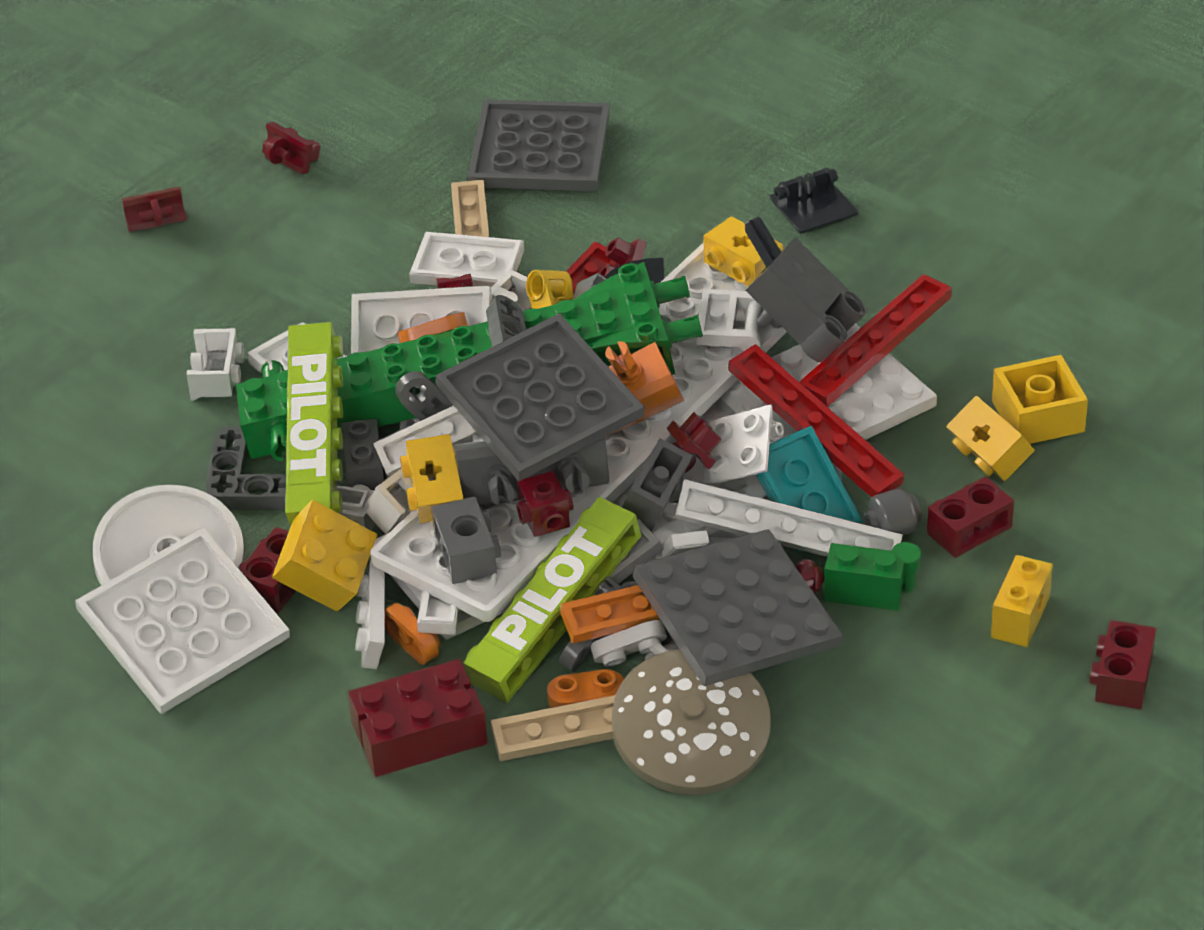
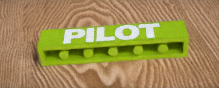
(313, 417)
(534, 620)

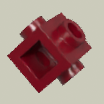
(543, 504)

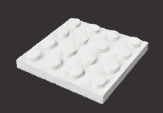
(182, 620)

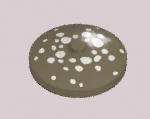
(689, 733)

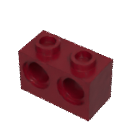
(970, 517)
(261, 566)
(1124, 664)

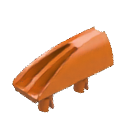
(646, 378)

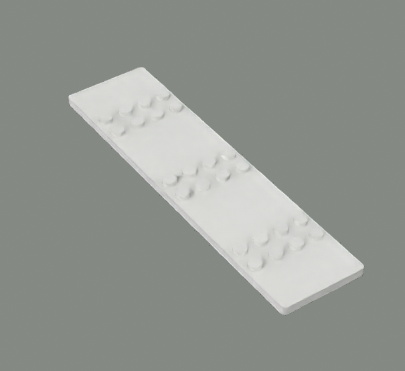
(702, 378)

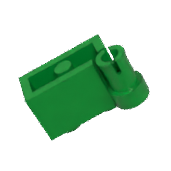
(871, 575)

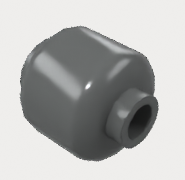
(894, 512)

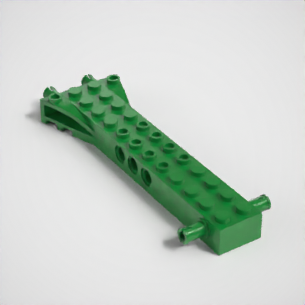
(608, 313)

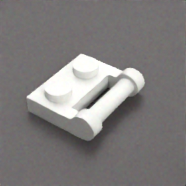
(718, 319)

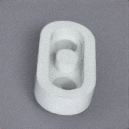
(615, 647)

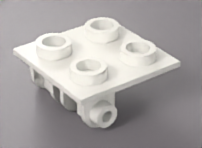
(743, 444)

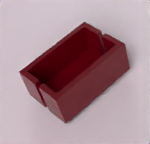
(417, 717)

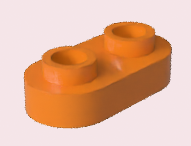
(433, 327)
(402, 628)
(583, 687)

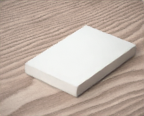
(456, 255)

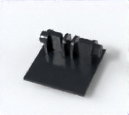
(812, 201)

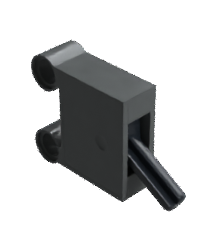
(801, 295)

